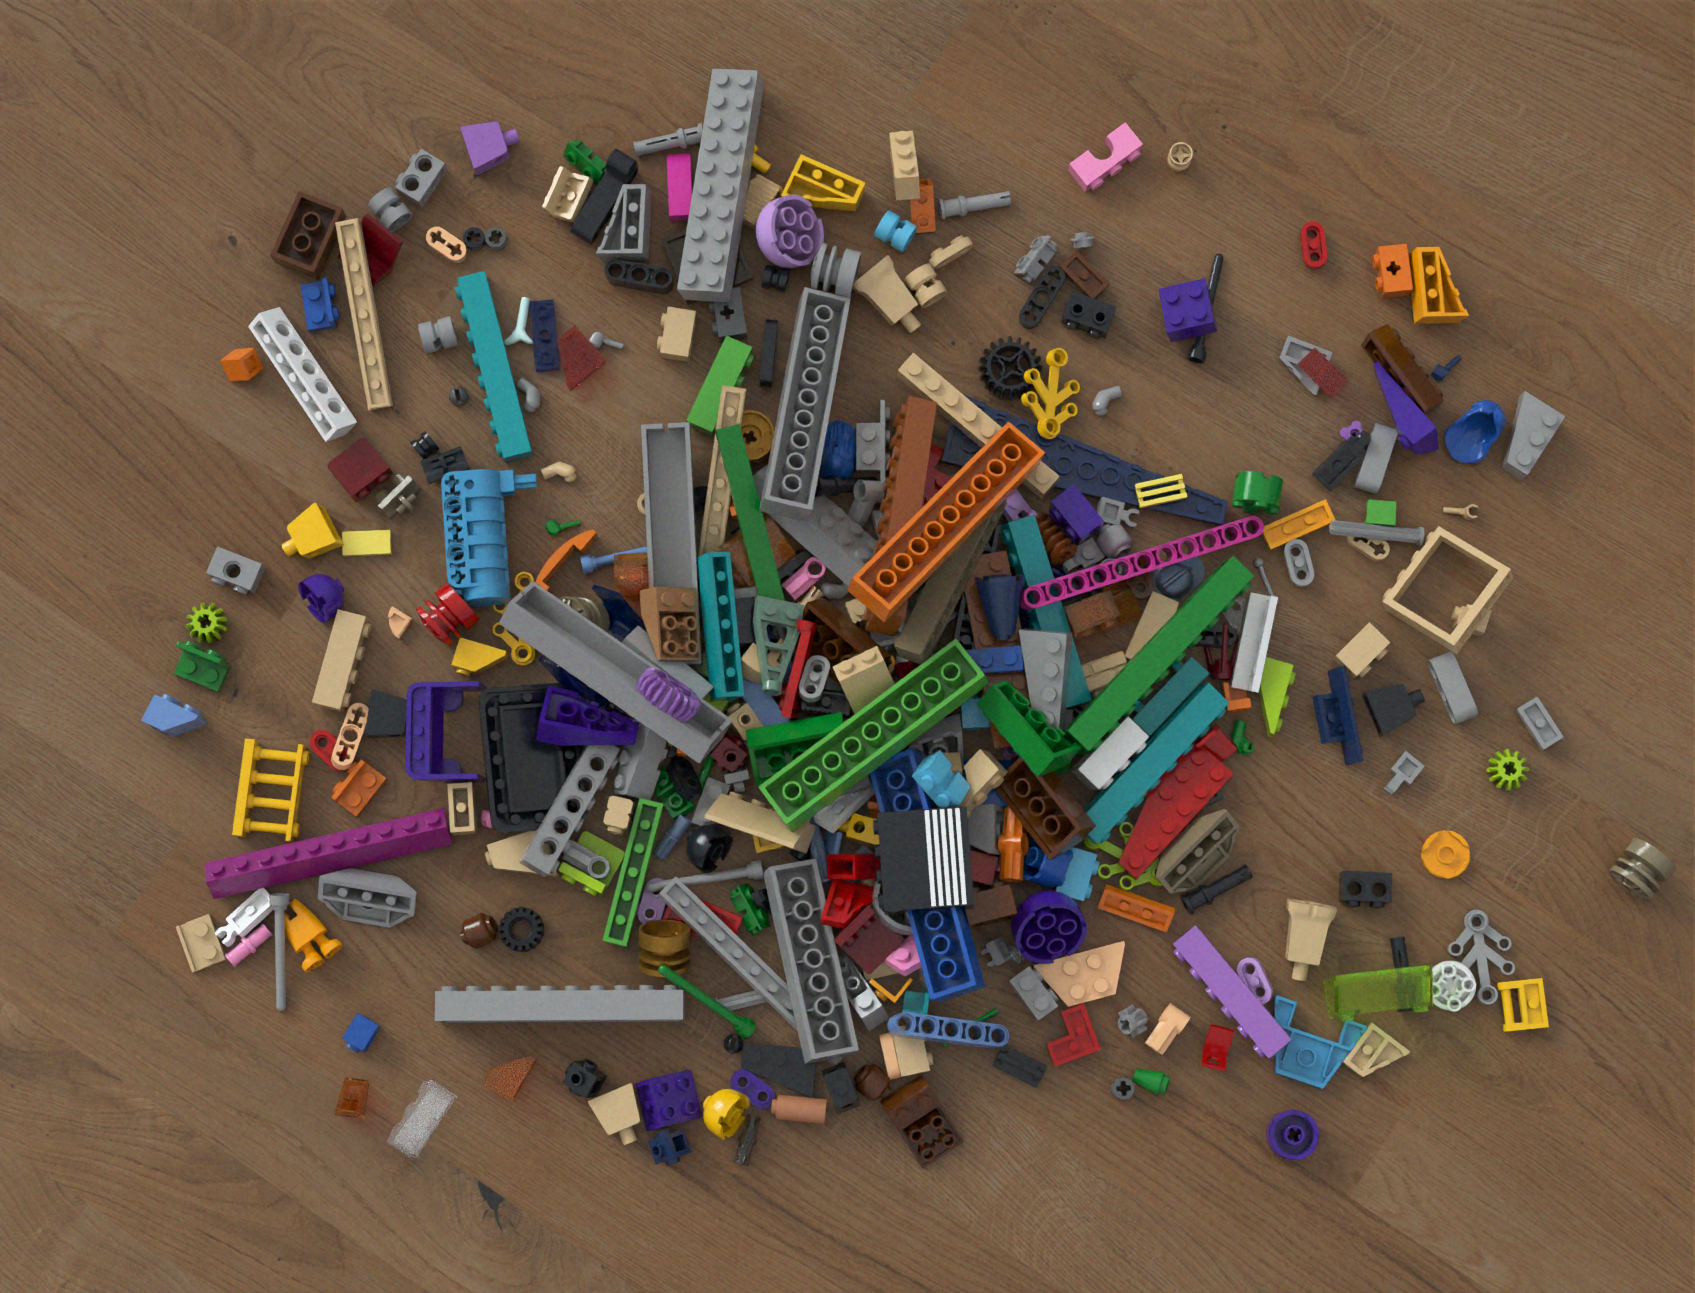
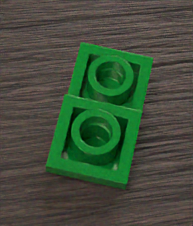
(667, 794)

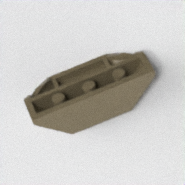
(1197, 852)

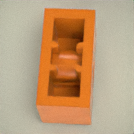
(1397, 258)

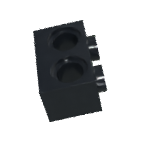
(1365, 882)

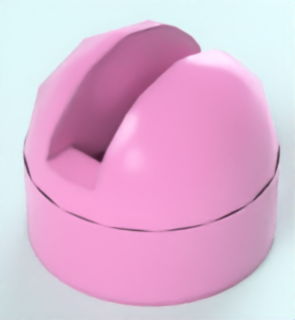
(485, 818)

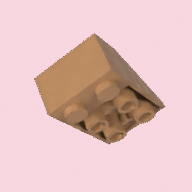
(672, 622)

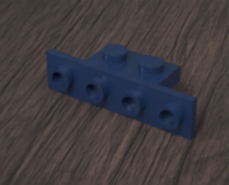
(1337, 717)

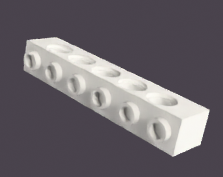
(302, 374)

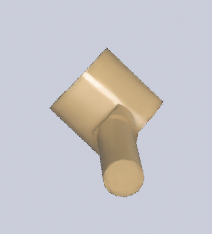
(1462, 511)

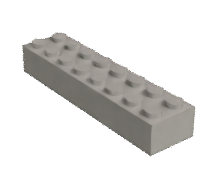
(810, 961)

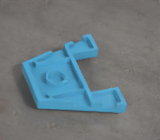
(1309, 1056)

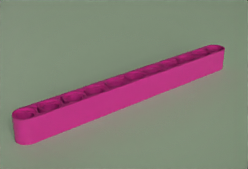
(1151, 558)

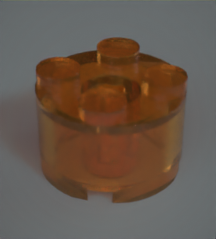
(631, 574)

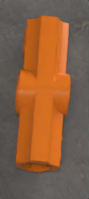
(1012, 847)

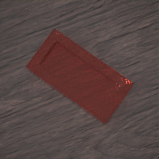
(1322, 372)

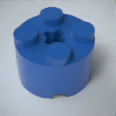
(1042, 870)

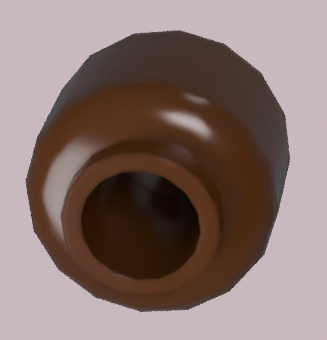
(479, 930)
(872, 1082)

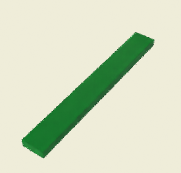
(747, 511)

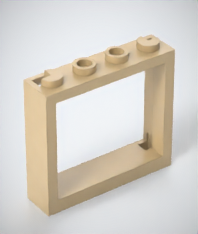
(1477, 611)

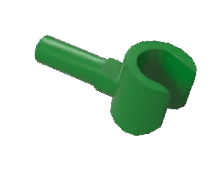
(554, 528)

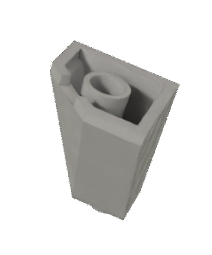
(985, 827)

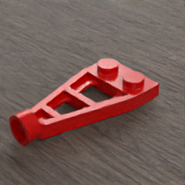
(791, 702)

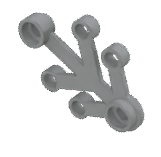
(1481, 952)

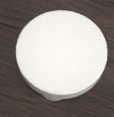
(1452, 985)

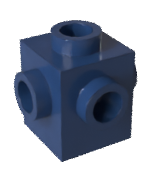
(669, 1146)

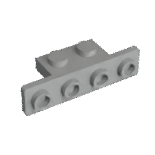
(871, 444)

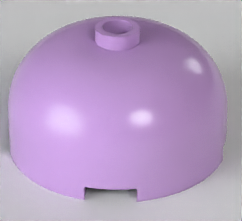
(789, 231)

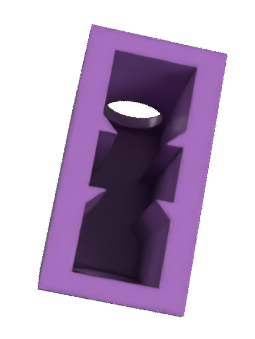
(487, 144)

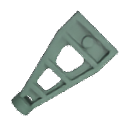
(780, 614)

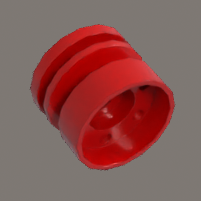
(447, 614)

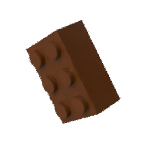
(308, 235)
(991, 905)

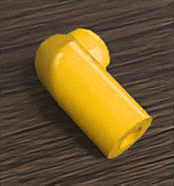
(759, 163)

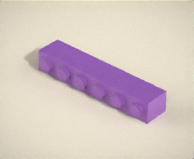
(1232, 992)

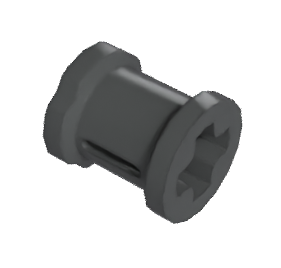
(1127, 1082)

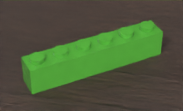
(633, 873)

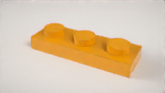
(1297, 524)

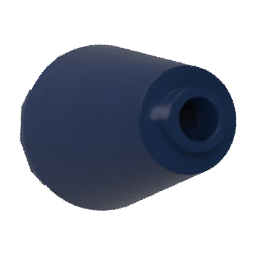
(1000, 602)

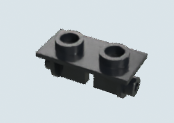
(1019, 1065)

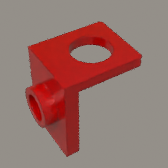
(1217, 743)
(1217, 1047)

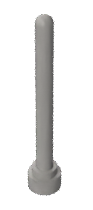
(752, 870)
(279, 903)

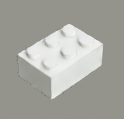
(1112, 756)

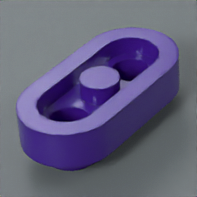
(753, 1088)

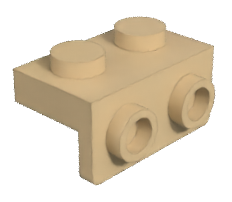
(567, 195)

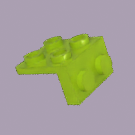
(602, 848)

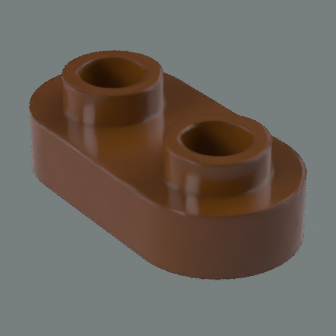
(1143, 579)

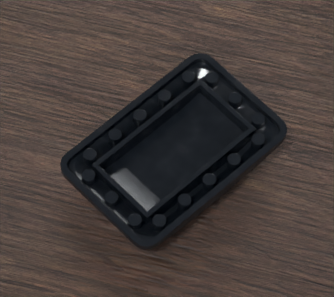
(519, 771)

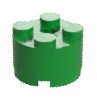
(1257, 493)

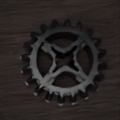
(1003, 362)

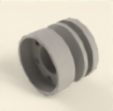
(835, 270)

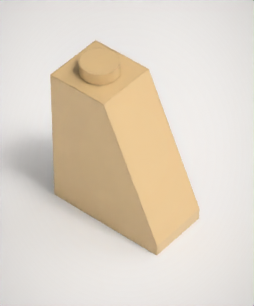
(508, 852)

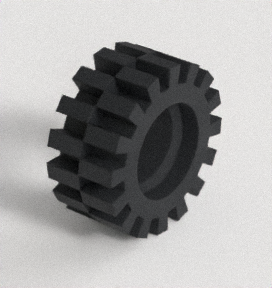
(507, 924)

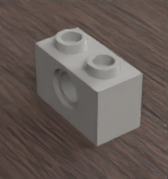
(224, 561)

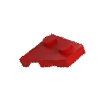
(845, 903)

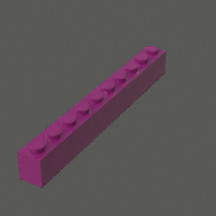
(328, 853)

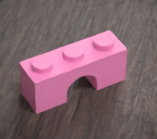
(1091, 171)

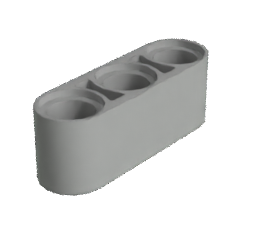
(1376, 458)
(1452, 687)

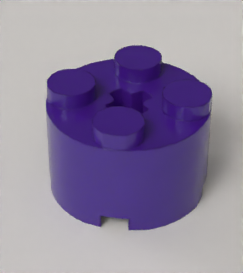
(1305, 1141)

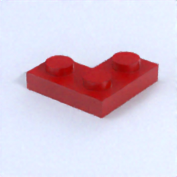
(1080, 1038)

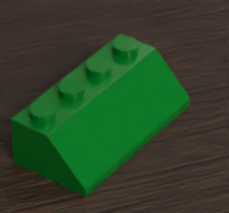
(780, 744)

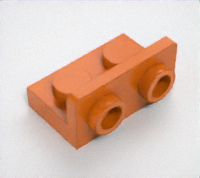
(358, 787)

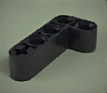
(599, 207)

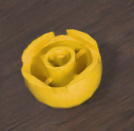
(724, 1112)

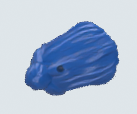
(1475, 432)
(839, 450)

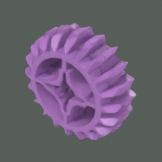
(668, 694)

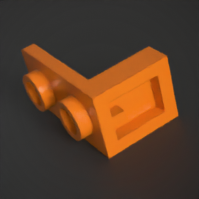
(923, 208)

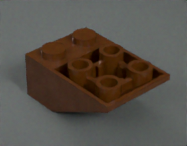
(921, 1121)

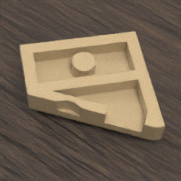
(1373, 1051)

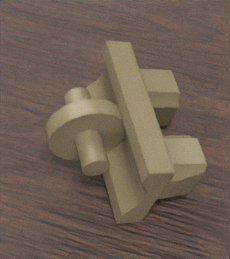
(400, 497)

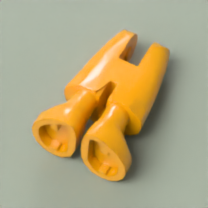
(303, 930)

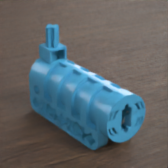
(481, 532)

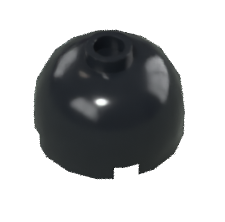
(707, 845)

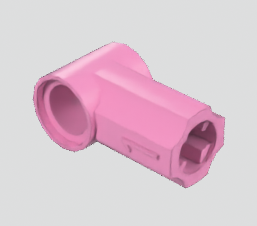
(803, 580)

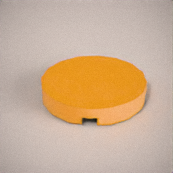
(1445, 854)

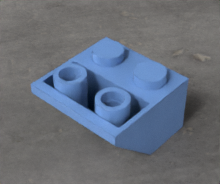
(168, 717)

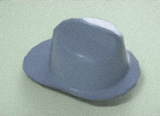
(1179, 578)

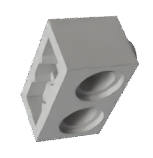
(427, 180)

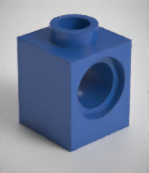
(361, 1033)

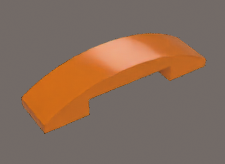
(580, 543)

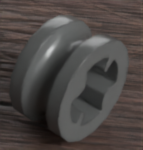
(503, 240)

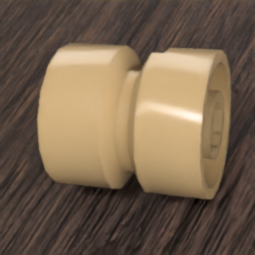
(919, 280)

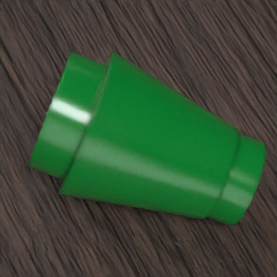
(1151, 1080)

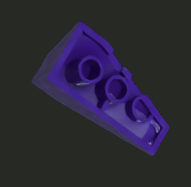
(573, 721)

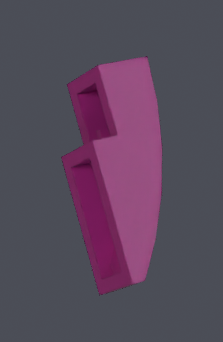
(679, 186)

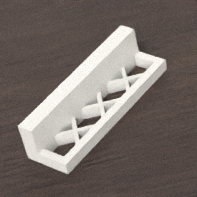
(1253, 642)

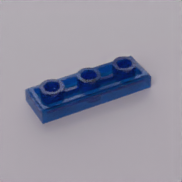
(545, 349)

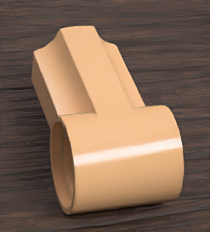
(1170, 1023)

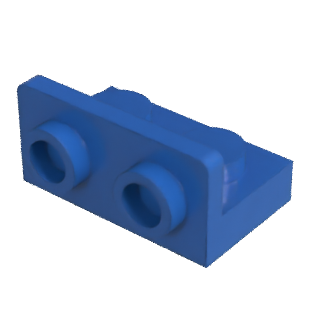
(319, 305)

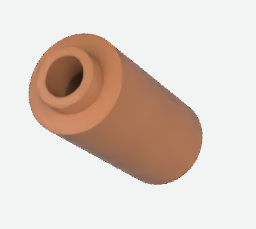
(799, 1109)

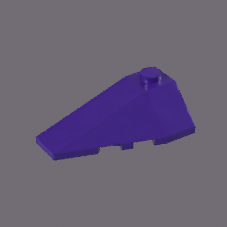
(1413, 426)

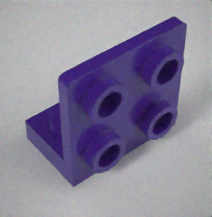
(668, 1100)

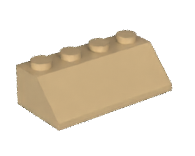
(759, 821)

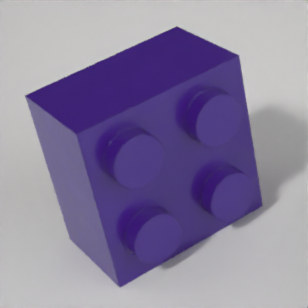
(1187, 310)
(1075, 515)

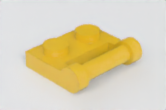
(1531, 1004)

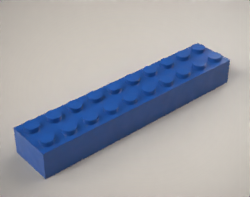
(939, 933)

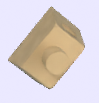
(618, 1112)

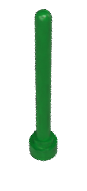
(743, 1026)

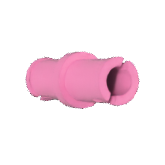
(248, 945)

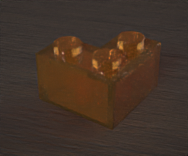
(1092, 615)

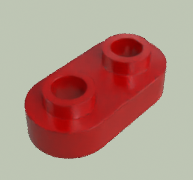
(1313, 246)
(325, 752)

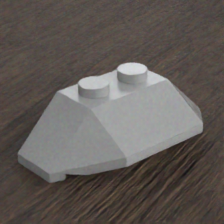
(367, 897)

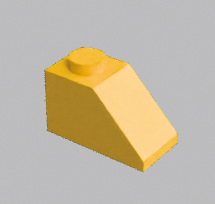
(476, 657)

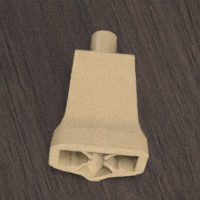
(888, 294)
(1306, 934)

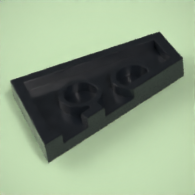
(780, 1065)

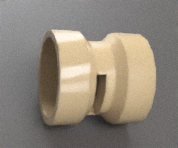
(1181, 152)

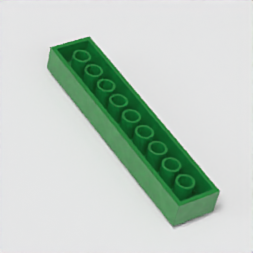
(1159, 653)

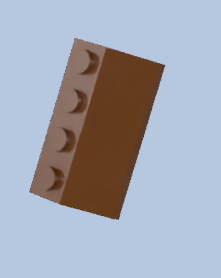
(1399, 362)
(836, 635)
(1045, 808)

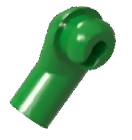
(1240, 741)

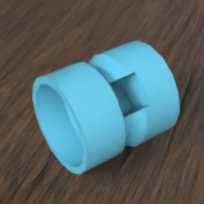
(895, 231)

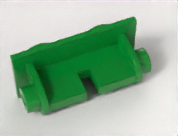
(578, 155)
(755, 918)

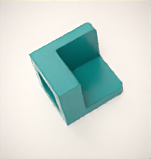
(916, 1002)

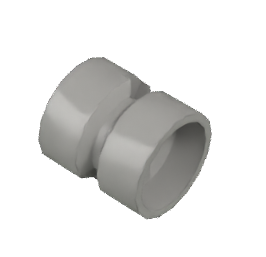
(387, 206)
(438, 334)

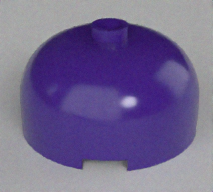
(1048, 927)

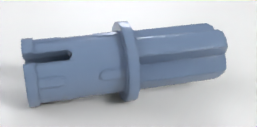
(672, 837)

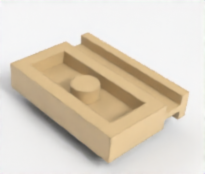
(201, 943)

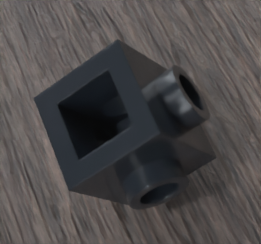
(584, 1078)

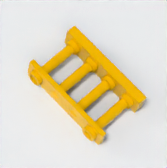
(250, 776)

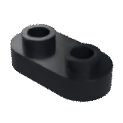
(684, 778)

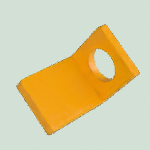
(883, 994)

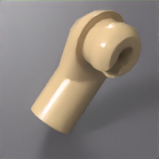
(560, 468)

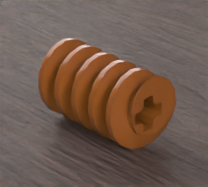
(1056, 545)

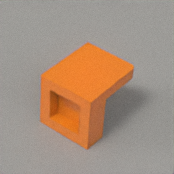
(241, 364)
(1236, 697)

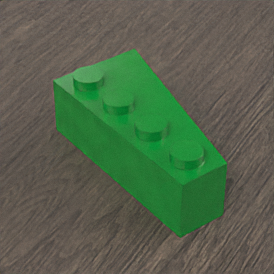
(1026, 729)

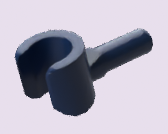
(1440, 372)

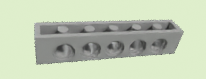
(534, 857)

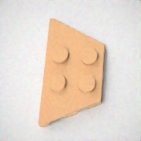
(1085, 974)

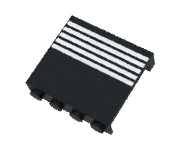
(924, 859)

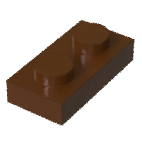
(1084, 275)

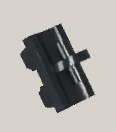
(442, 463)

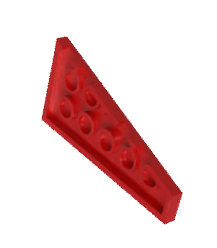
(1173, 806)

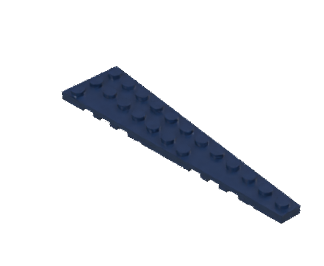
(1091, 470)

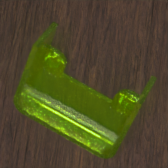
(1379, 991)

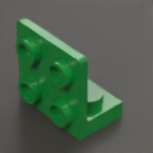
(200, 667)

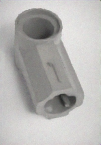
(866, 495)
(585, 860)

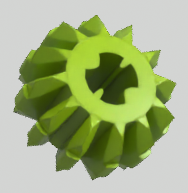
(210, 631)
(1515, 767)

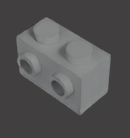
(1033, 993)

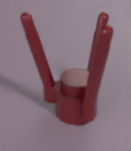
(1221, 669)

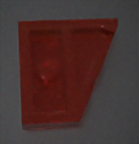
(578, 357)

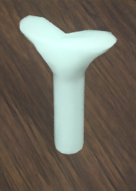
(519, 333)

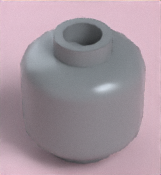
(1114, 541)

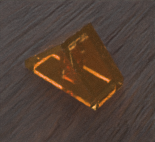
(353, 1098)

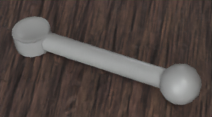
(1258, 562)

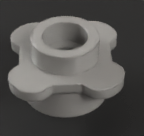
(1082, 240)

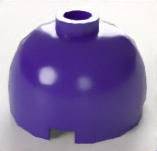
(323, 595)

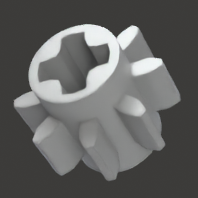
(1132, 1021)

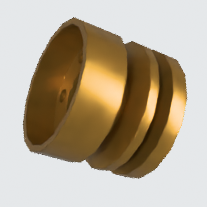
(763, 431)
(664, 944)

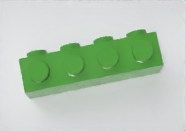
(726, 370)

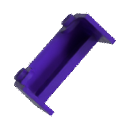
(425, 731)

